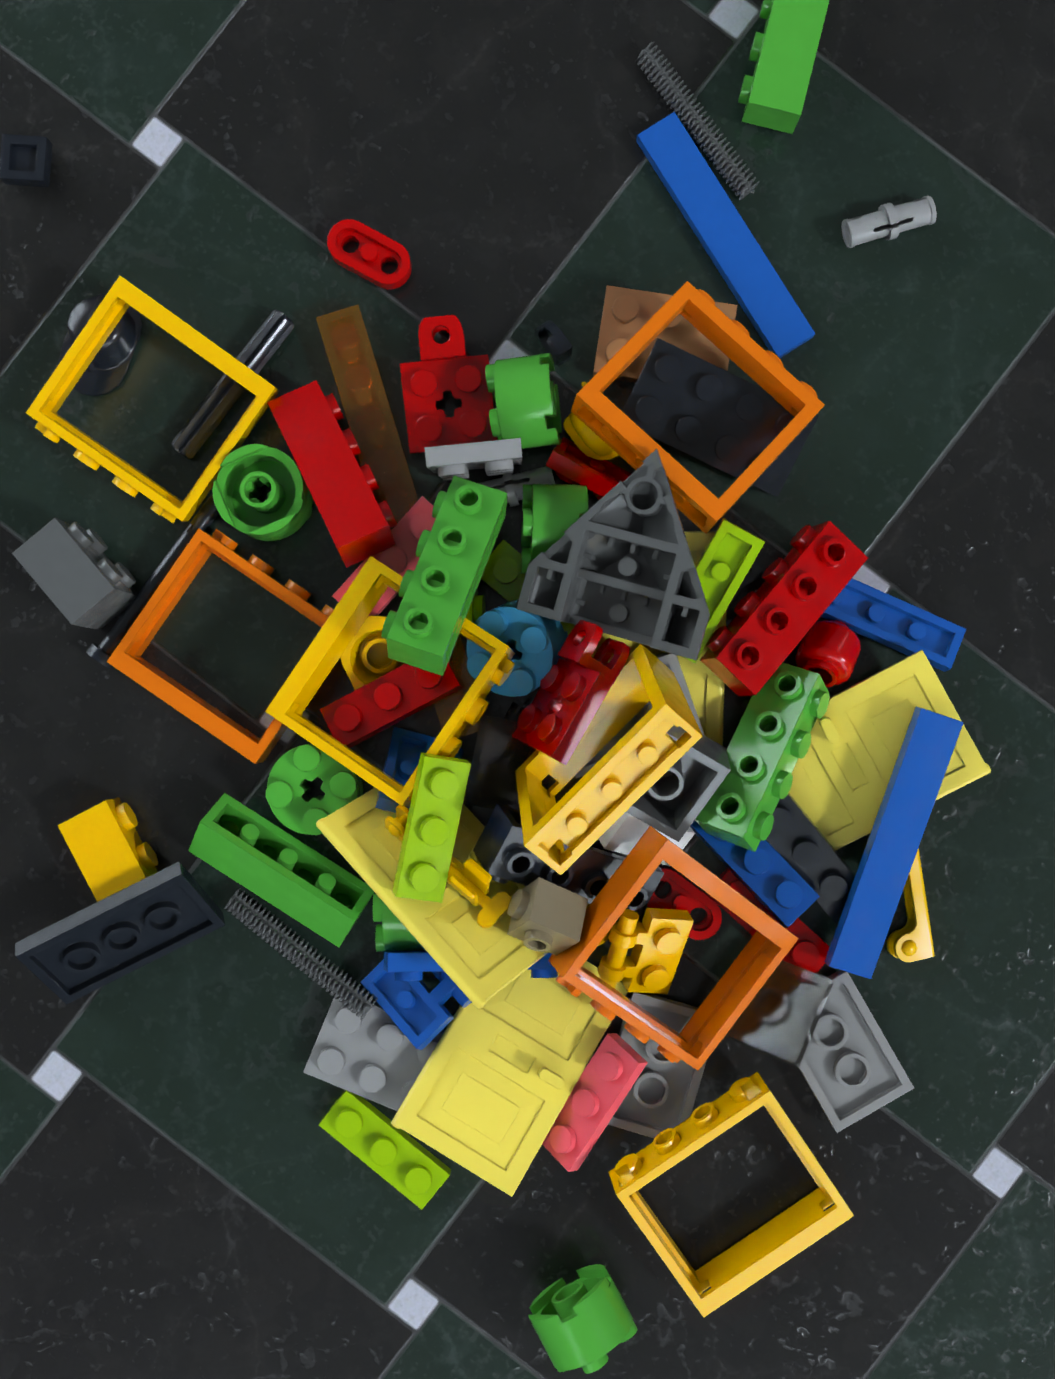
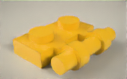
(655, 951)

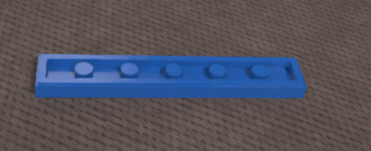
(724, 236)
(893, 842)

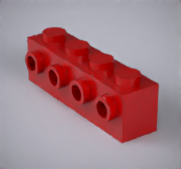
(333, 474)
(783, 608)

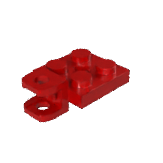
(440, 371)
(571, 692)

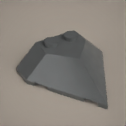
(625, 569)

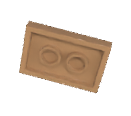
(627, 312)

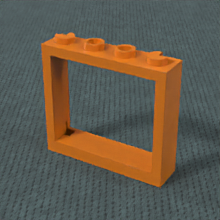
(735, 342)
(128, 652)
(729, 995)

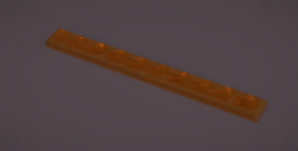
(380, 444)

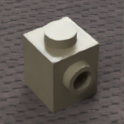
(546, 916)

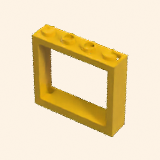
(93, 453)
(329, 647)
(618, 776)
(762, 1249)

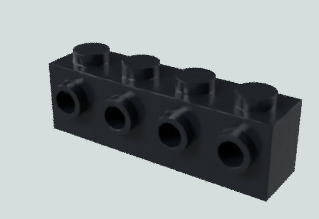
(507, 859)

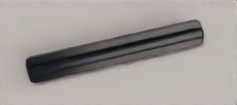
(226, 390)

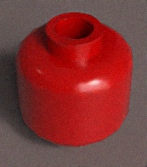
(830, 651)

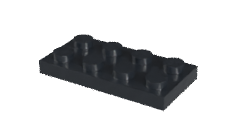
(711, 414)
(120, 933)

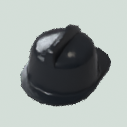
(115, 355)

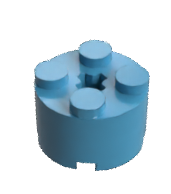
(535, 637)

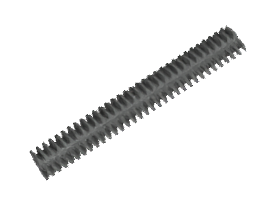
(695, 121)
(300, 954)

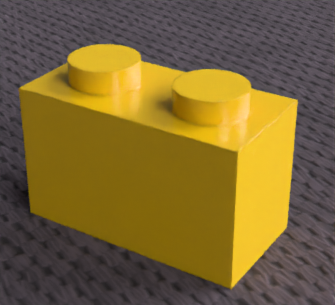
(109, 847)

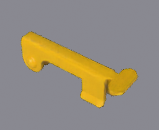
(467, 879)
(915, 938)

